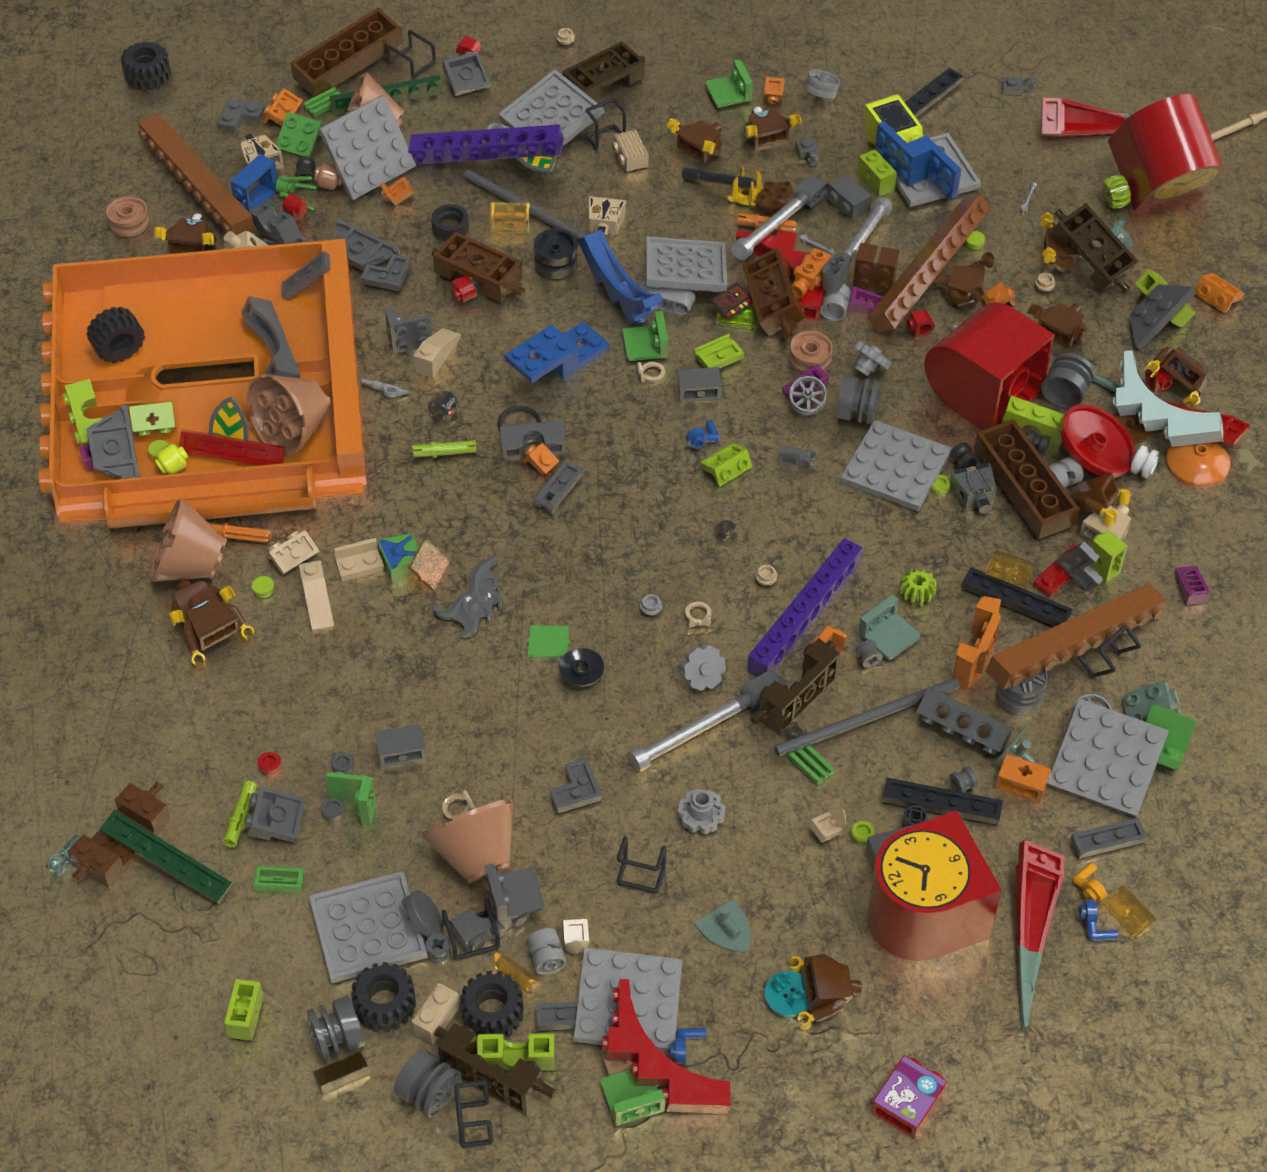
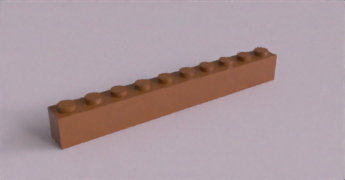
(195, 175)
(928, 263)
(1075, 636)

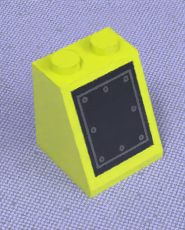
(896, 115)

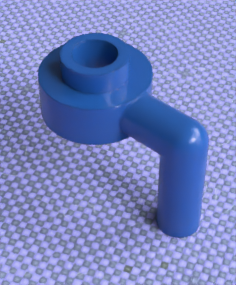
(698, 438)
(1089, 913)
(678, 1049)

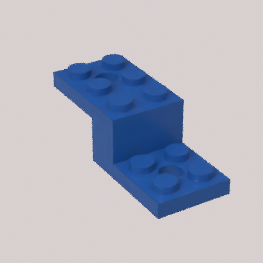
(918, 160)
(557, 352)

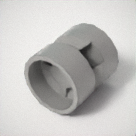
(835, 304)
(1067, 471)
(546, 951)

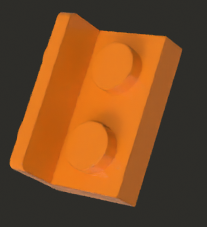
(282, 104)
(1217, 292)

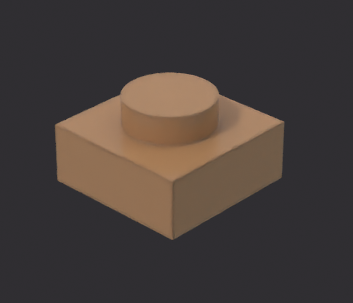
(615, 1066)

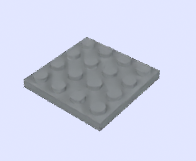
(552, 102)
(367, 147)
(925, 190)
(686, 264)
(896, 465)
(1107, 758)
(366, 926)
(652, 989)

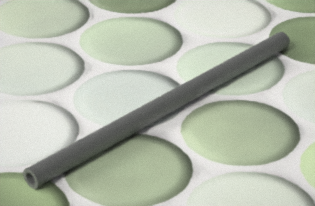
(512, 198)
(862, 718)

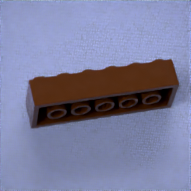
(346, 52)
(1026, 479)

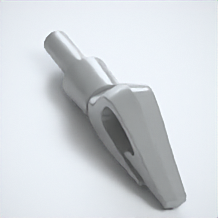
(389, 391)

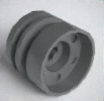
(1068, 380)
(858, 400)
(1023, 698)
(335, 1028)
(427, 1082)

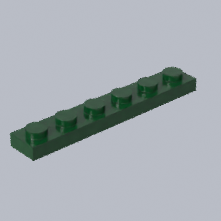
(398, 92)
(166, 857)

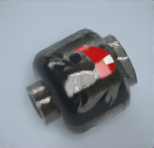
(443, 405)

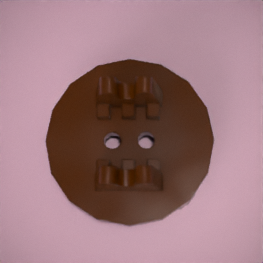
(774, 196)

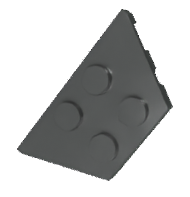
(363, 247)
(1157, 311)
(113, 446)

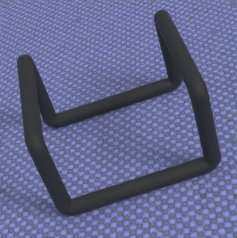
(398, 53)
(596, 144)
(1105, 657)
(661, 862)
(488, 911)
(459, 1106)

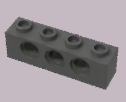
(933, 701)

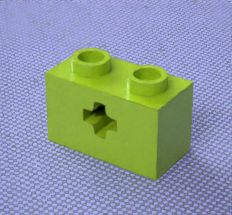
(877, 172)
(140, 414)
(1111, 553)
(244, 1009)

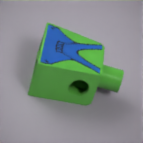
(397, 555)

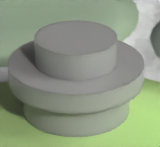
(651, 605)

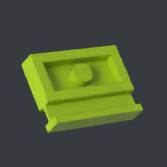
(719, 352)

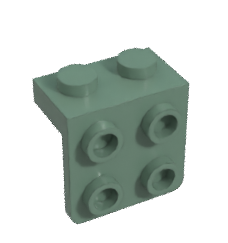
(887, 628)
(1139, 702)

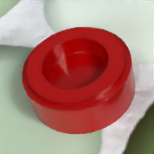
(269, 763)

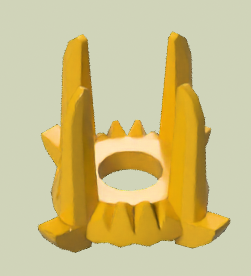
(737, 196)

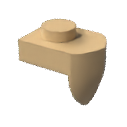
(829, 824)
(575, 935)

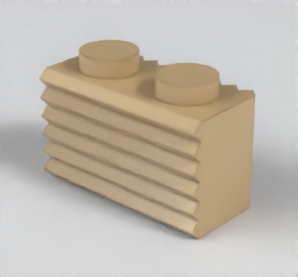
(630, 150)
(435, 1012)

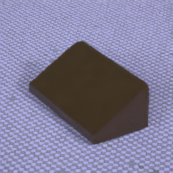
(341, 1072)

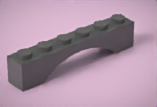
(262, 318)

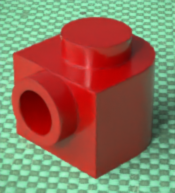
(468, 45)
(295, 206)
(463, 289)
(920, 323)
(1160, 380)

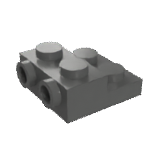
(465, 73)
(274, 815)

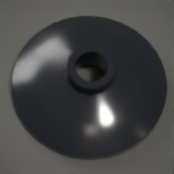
(581, 660)

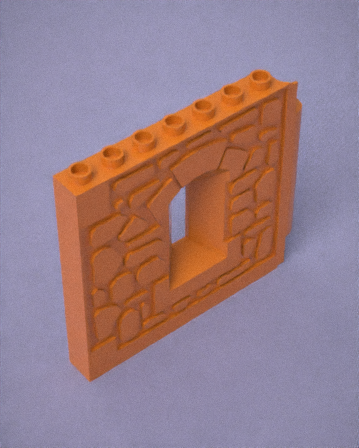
(195, 319)

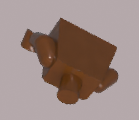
(966, 282)
(1062, 321)

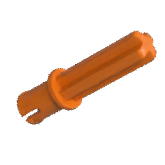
(756, 221)
(242, 533)

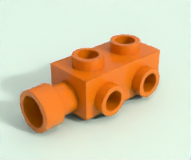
(809, 272)

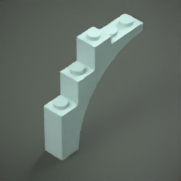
(1180, 425)

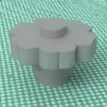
(869, 358)
(703, 667)
(701, 811)

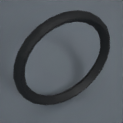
(518, 408)

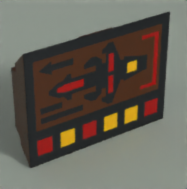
(732, 301)

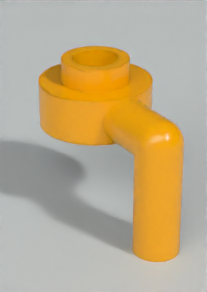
(1092, 888)

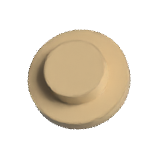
(565, 36)
(1045, 282)
(766, 575)

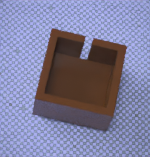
(875, 276)

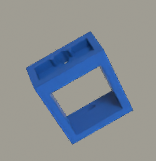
(259, 169)

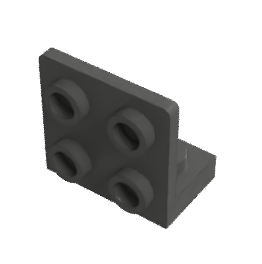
(407, 333)
(514, 892)

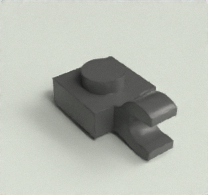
(1015, 85)
(807, 149)
(792, 457)

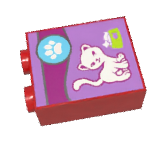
(909, 1096)

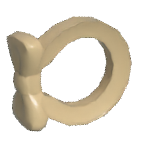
(640, 368)
(692, 622)
(464, 796)

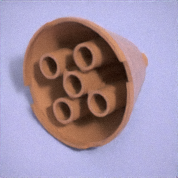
(368, 90)
(286, 410)
(188, 548)
(475, 839)

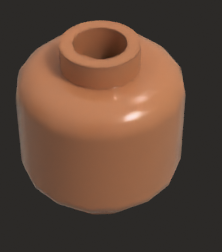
(327, 177)

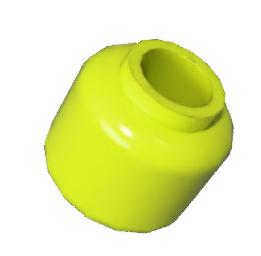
(171, 459)

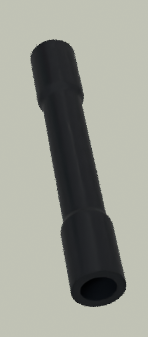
(699, 175)

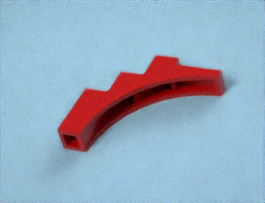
(786, 243)
(681, 1088)

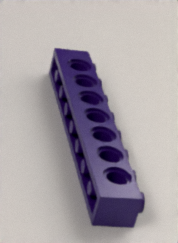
(486, 144)
(805, 608)

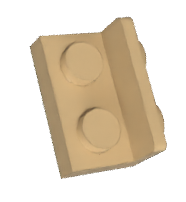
(292, 552)
(358, 559)

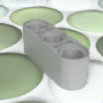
(674, 301)

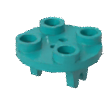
(781, 985)

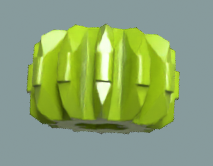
(1116, 191)
(918, 586)

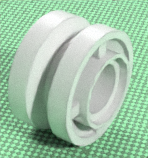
(1144, 462)

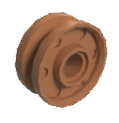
(127, 216)
(809, 350)

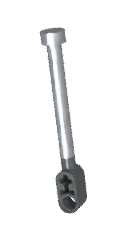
(807, 193)
(836, 269)
(749, 696)

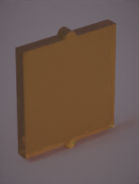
(428, 564)

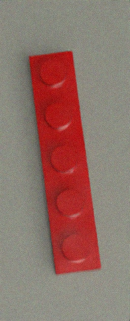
(231, 448)

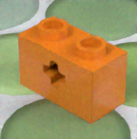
(1023, 778)

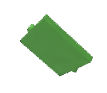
(548, 641)

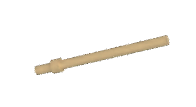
(1250, 120)

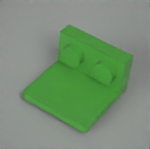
(733, 88)
(298, 134)
(647, 341)
(1178, 737)
(354, 790)
(630, 1101)

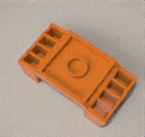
(973, 660)

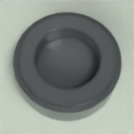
(343, 763)
(333, 809)

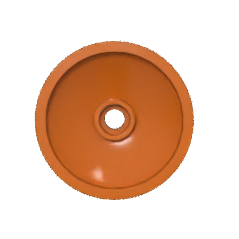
(1198, 464)

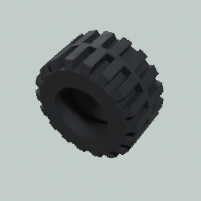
(145, 65)
(115, 334)
(383, 979)
(492, 987)

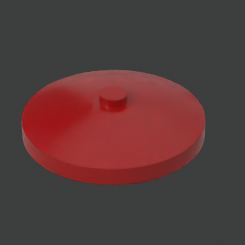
(1097, 440)

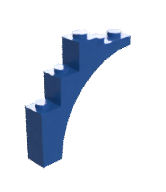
(620, 287)

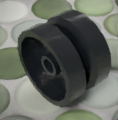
(555, 253)

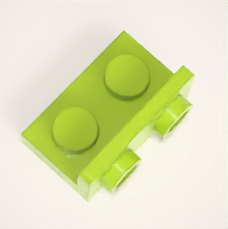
(727, 463)

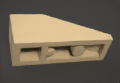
(434, 352)
(316, 596)

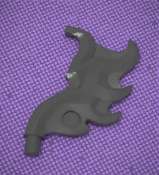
(477, 602)

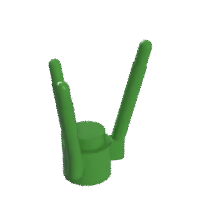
(286, 185)

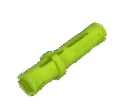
(448, 448)
(236, 821)

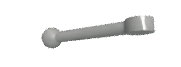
(1024, 208)
(804, 238)

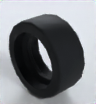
(449, 212)

